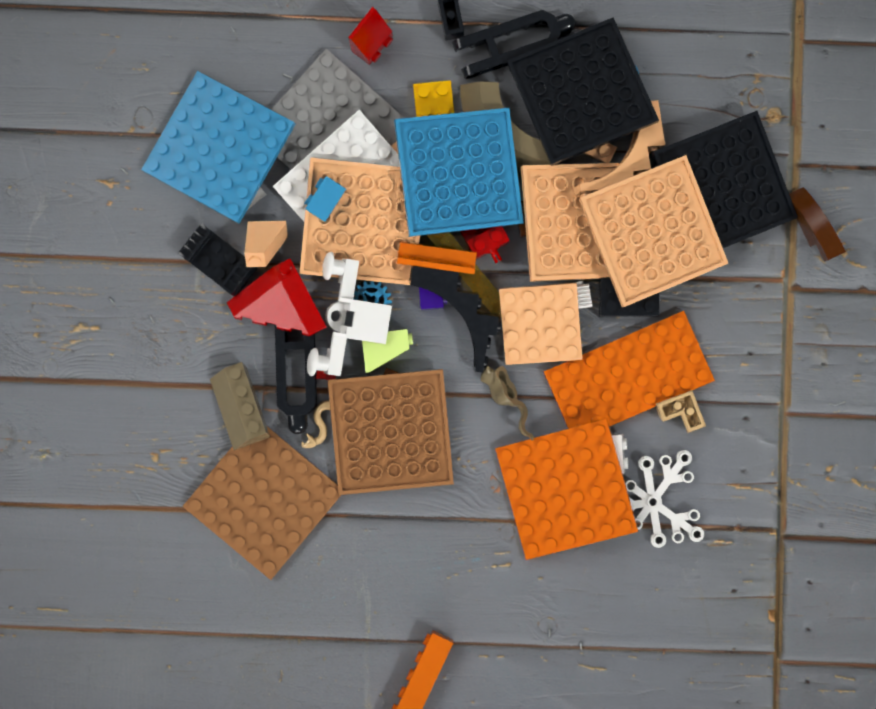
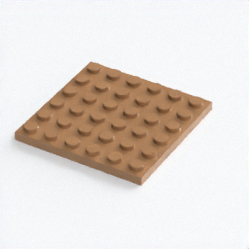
(390, 432)
(264, 501)

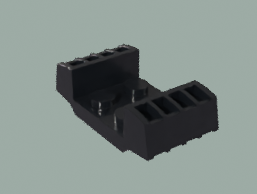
(217, 260)

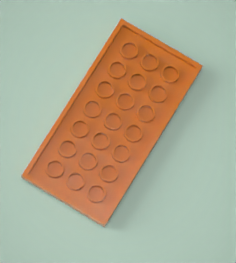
(630, 374)

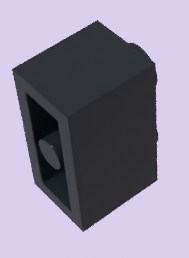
(451, 19)

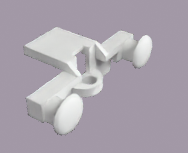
(368, 324)

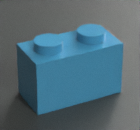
(325, 198)

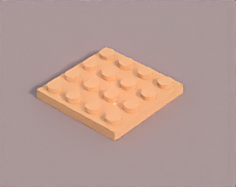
(541, 323)

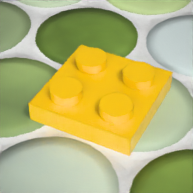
(433, 98)

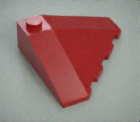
(280, 300)

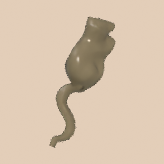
(505, 393)

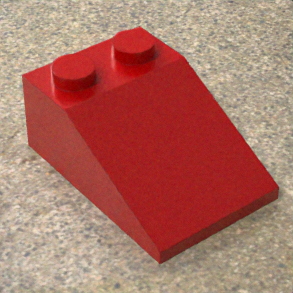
(370, 37)

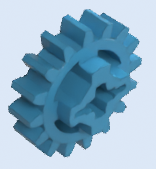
(378, 294)

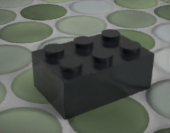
(610, 306)

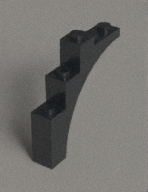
(465, 302)

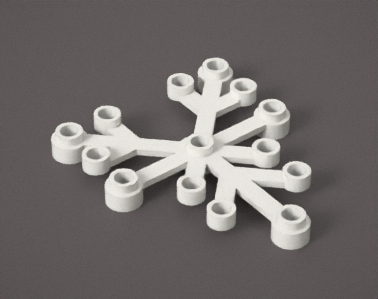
(670, 476)

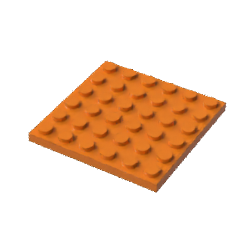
(566, 489)

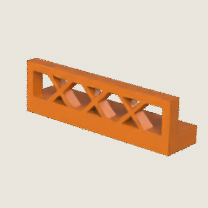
(436, 257)

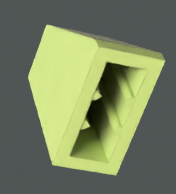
(379, 354)

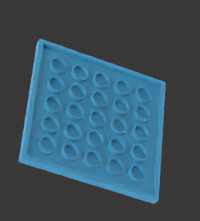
(218, 147)
(458, 171)

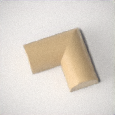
(683, 405)

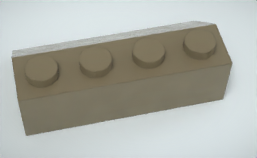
(239, 406)

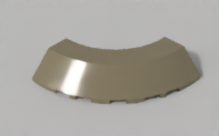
(486, 96)

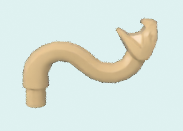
(312, 442)

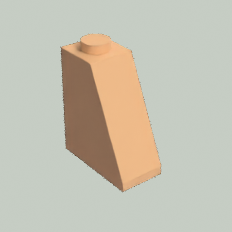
(263, 241)

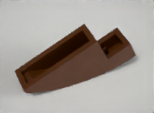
(816, 225)

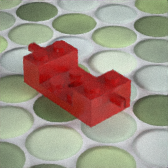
(486, 241)

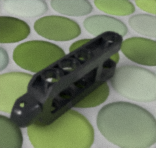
(558, 27)
(296, 414)

